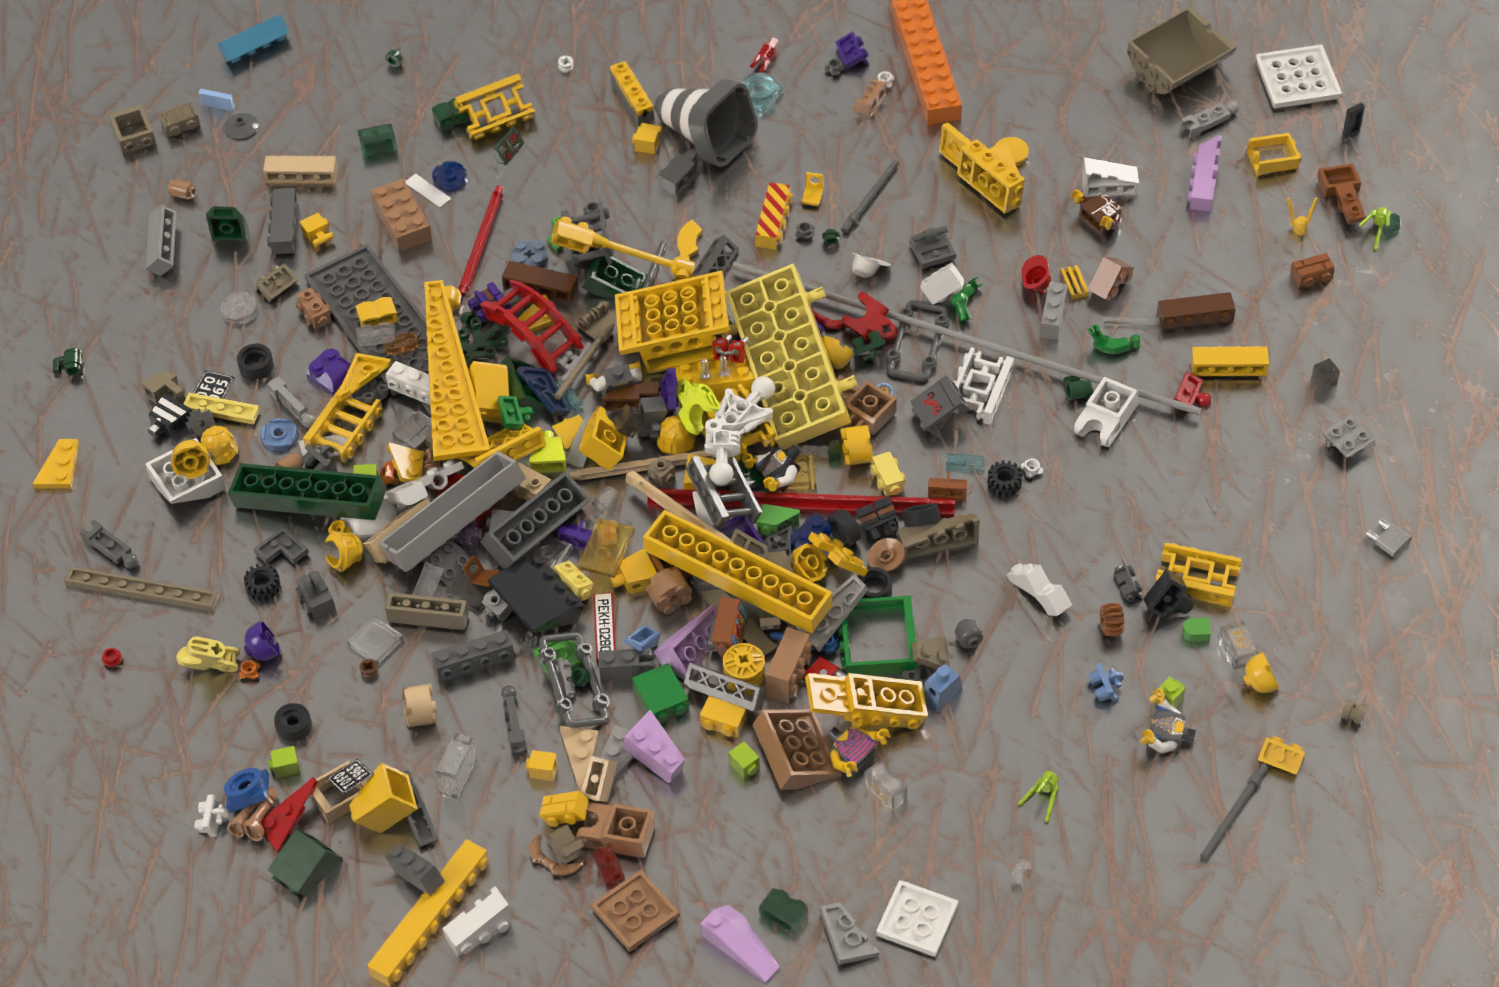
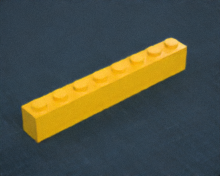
(427, 914)

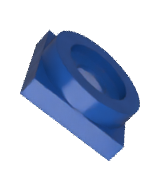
(254, 793)

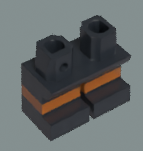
(871, 522)

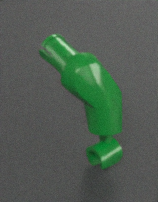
(960, 299)
(1110, 345)

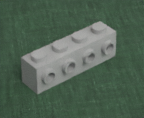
(161, 240)

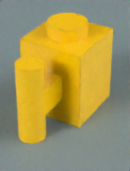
(647, 138)
(316, 230)

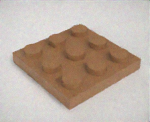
(635, 910)

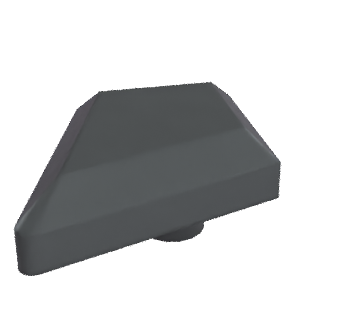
(780, 540)

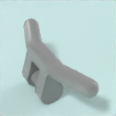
(568, 356)

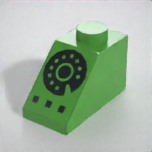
(776, 518)

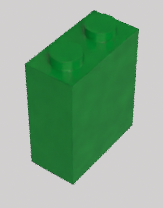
(661, 693)

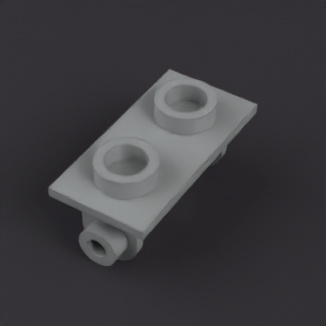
(564, 672)

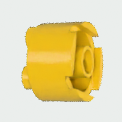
(856, 445)

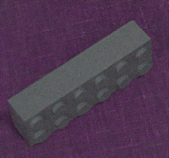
(535, 520)

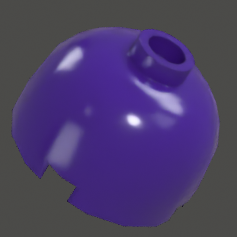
(260, 642)

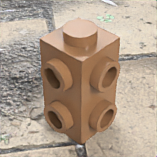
(313, 308)

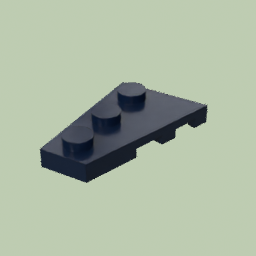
(544, 387)

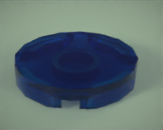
(449, 176)

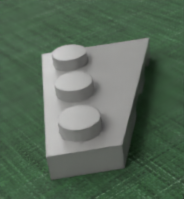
(614, 751)
(845, 937)

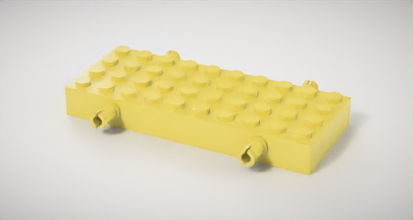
(791, 352)

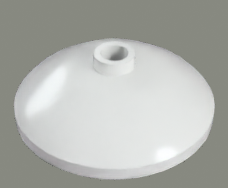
(367, 528)

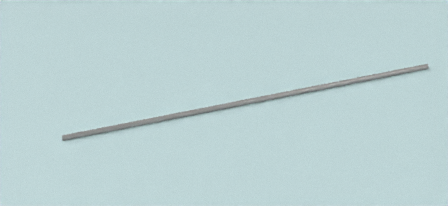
(985, 344)

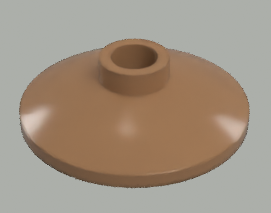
(884, 549)

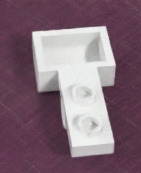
(415, 490)

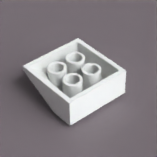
(181, 489)

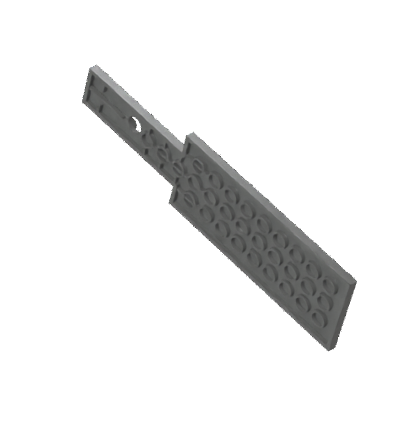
(364, 278)

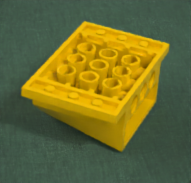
(673, 321)

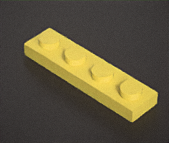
(224, 408)

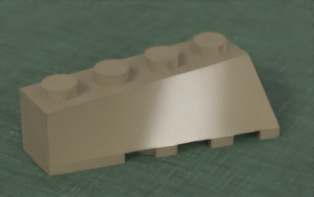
(940, 535)

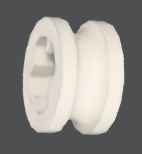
(562, 61)

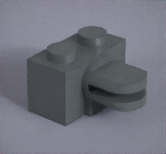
(315, 594)

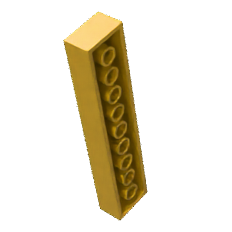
(738, 571)

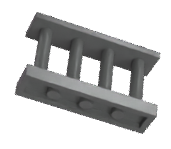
(573, 259)
(713, 501)

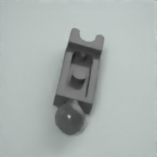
(109, 545)
(516, 735)

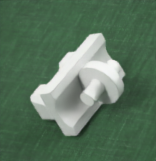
(213, 815)

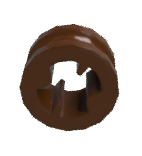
(368, 663)

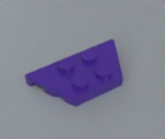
(668, 386)

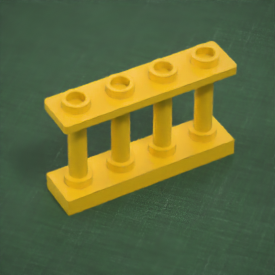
(333, 411)

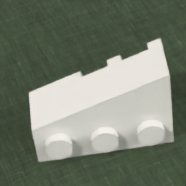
(1108, 179)
(479, 924)

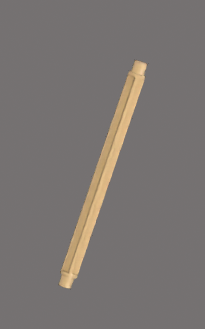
(637, 466)

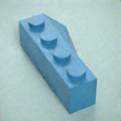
(253, 38)

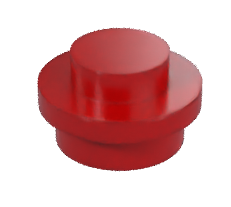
(111, 657)

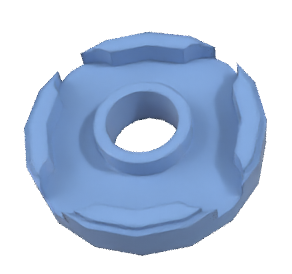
(279, 443)

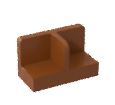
(947, 488)

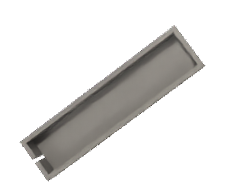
(452, 511)

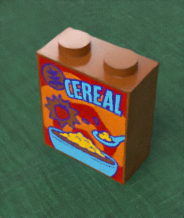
(729, 625)

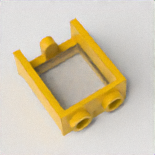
(1273, 153)

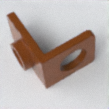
(481, 575)

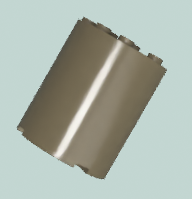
(1177, 51)

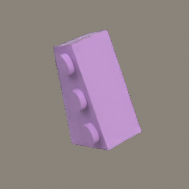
(654, 748)

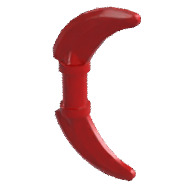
(830, 324)

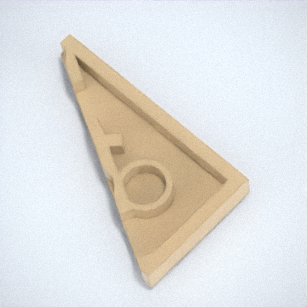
(579, 746)

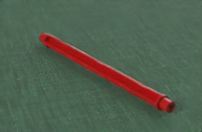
(480, 240)

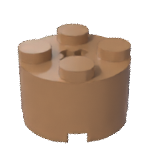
(669, 590)

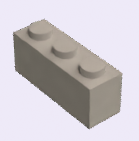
(1053, 310)

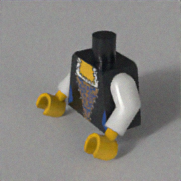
(776, 466)

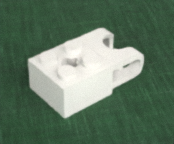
(1107, 410)

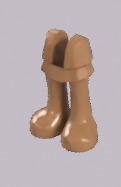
(251, 826)

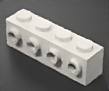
(409, 382)

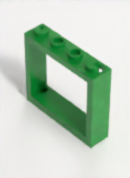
(879, 606)

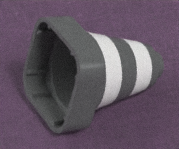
(714, 119)

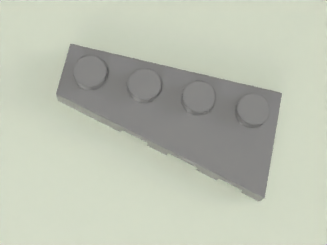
(843, 602)

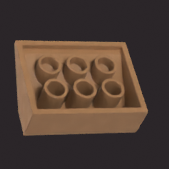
(795, 747)

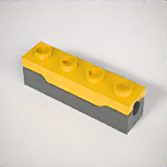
(632, 93)

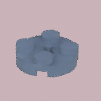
(533, 247)

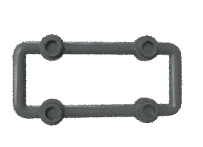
(929, 363)
(564, 705)

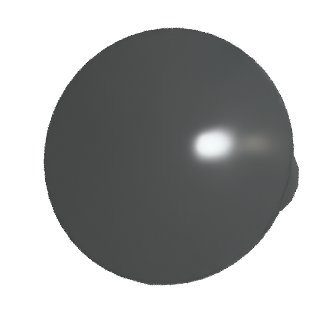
(371, 391)

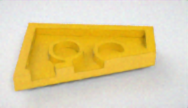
(59, 466)

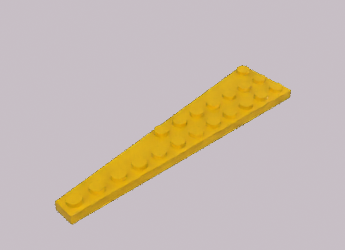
(453, 404)

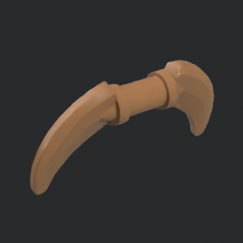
(557, 869)

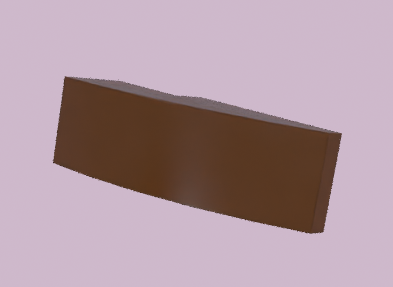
(629, 395)

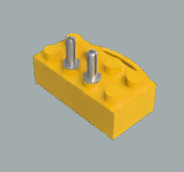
(717, 375)

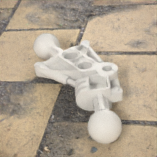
(725, 430)

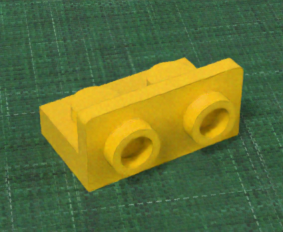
(1281, 755)

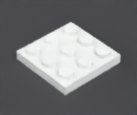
(917, 918)

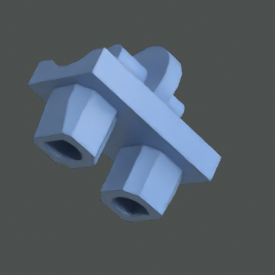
(1106, 691)

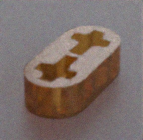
(402, 344)

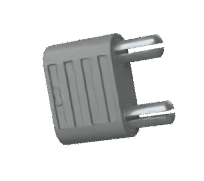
(1392, 540)

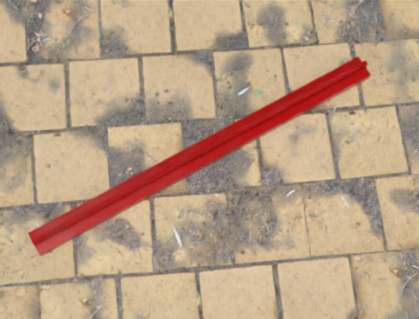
(814, 502)

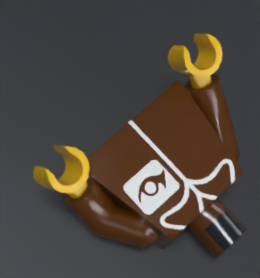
(1099, 211)

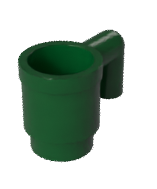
(72, 362)
(1077, 388)

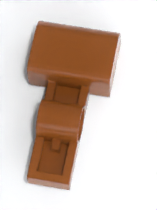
(1343, 183)

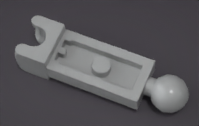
(1208, 118)
(288, 399)

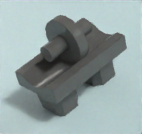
(312, 456)

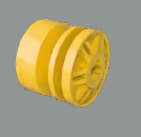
(746, 664)

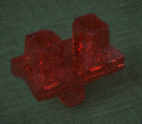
(608, 864)

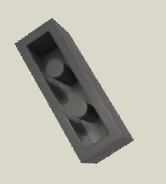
(414, 869)

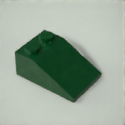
(612, 279)

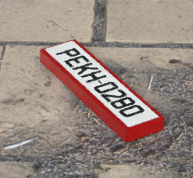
(604, 623)

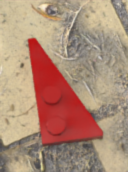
(285, 816)

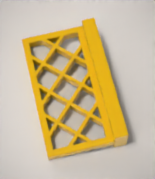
(515, 447)

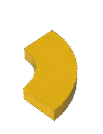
(687, 239)

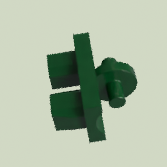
(876, 341)

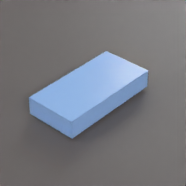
(216, 100)

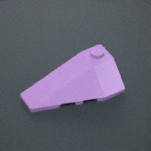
(687, 644)
(737, 938)

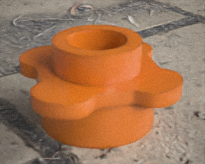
(249, 665)

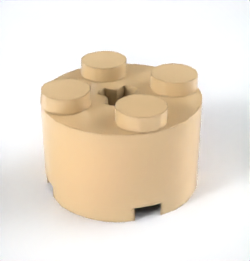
(418, 705)

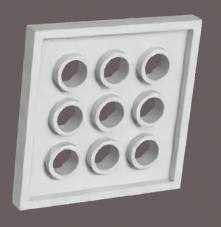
(1299, 56)

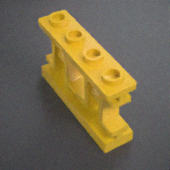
(491, 93)
(765, 434)
(1200, 588)

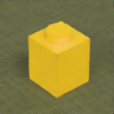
(542, 765)

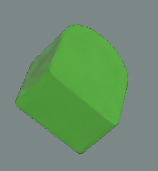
(1197, 629)

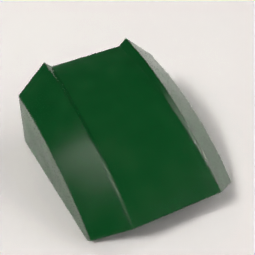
(227, 224)

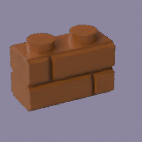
(1312, 270)

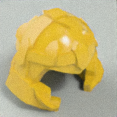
(674, 436)
(220, 444)
(349, 549)

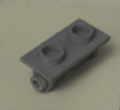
(1126, 575)

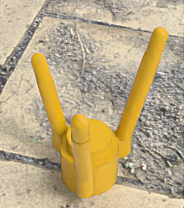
(1301, 223)

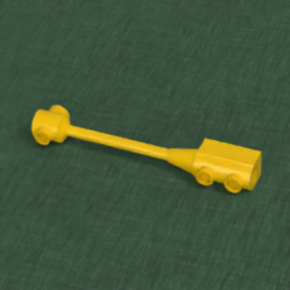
(581, 239)

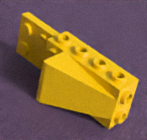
(985, 169)
(868, 700)

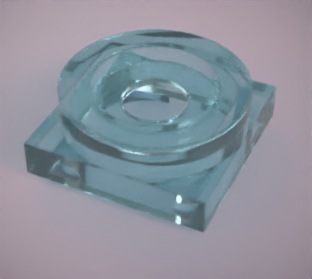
(763, 99)

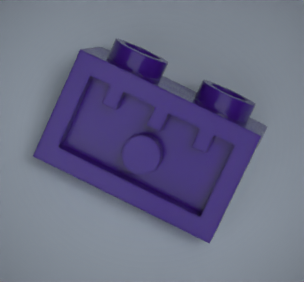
(851, 50)

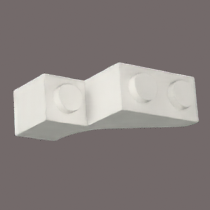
(1035, 582)

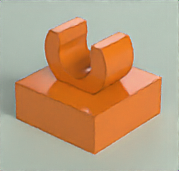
(387, 474)

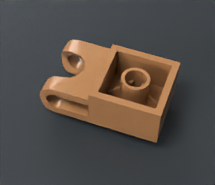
(622, 826)

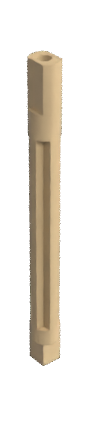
(668, 503)

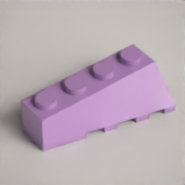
(1204, 175)

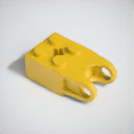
(602, 440)

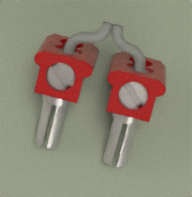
(736, 349)

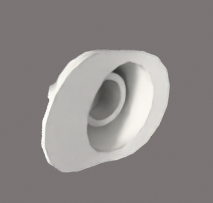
(866, 266)

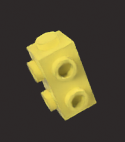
(888, 474)
(575, 580)

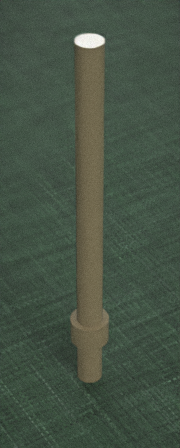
(601, 337)

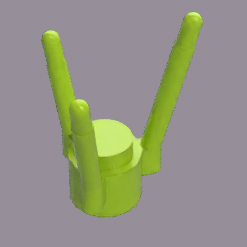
(1380, 217)
(1046, 784)

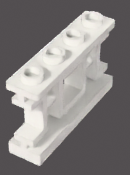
(994, 389)

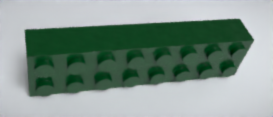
(307, 491)

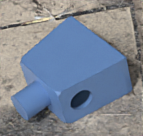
(942, 688)

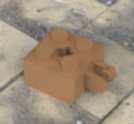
(870, 407)

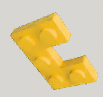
(838, 554)

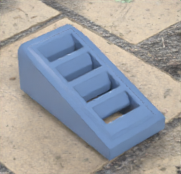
(643, 638)

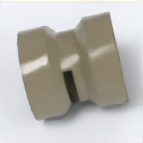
(1354, 712)

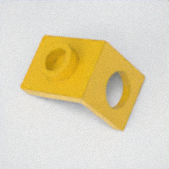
(813, 191)

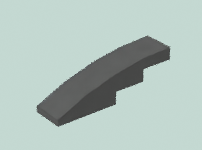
(420, 821)

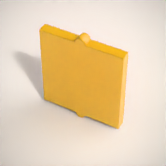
(567, 430)

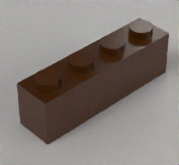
(554, 284)
(1196, 310)

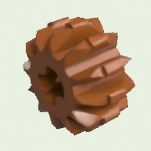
(1112, 619)

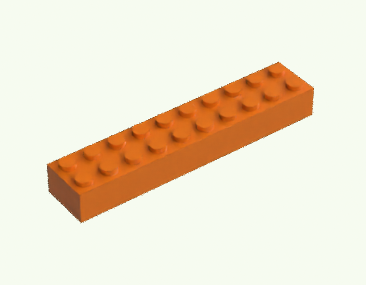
(926, 60)

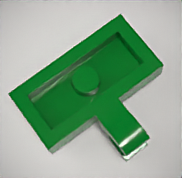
(511, 413)

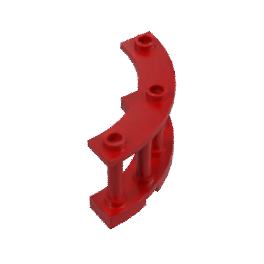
(521, 329)

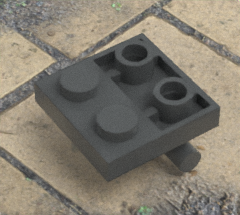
(932, 247)

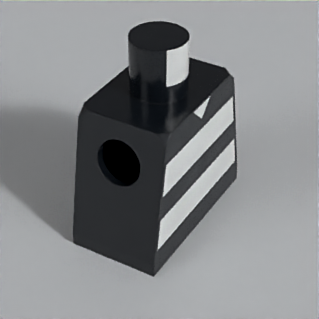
(168, 416)

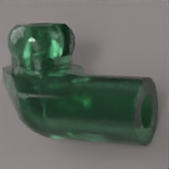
(1395, 225)

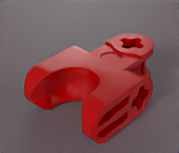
(872, 320)

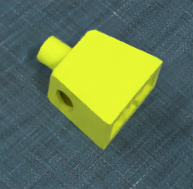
(549, 457)

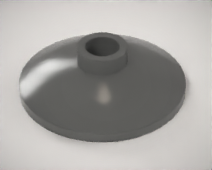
(241, 126)

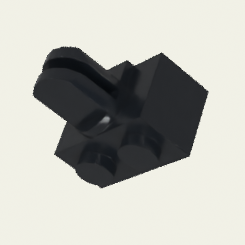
(1168, 595)

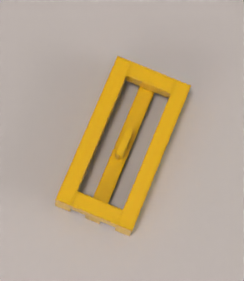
(1064, 273)

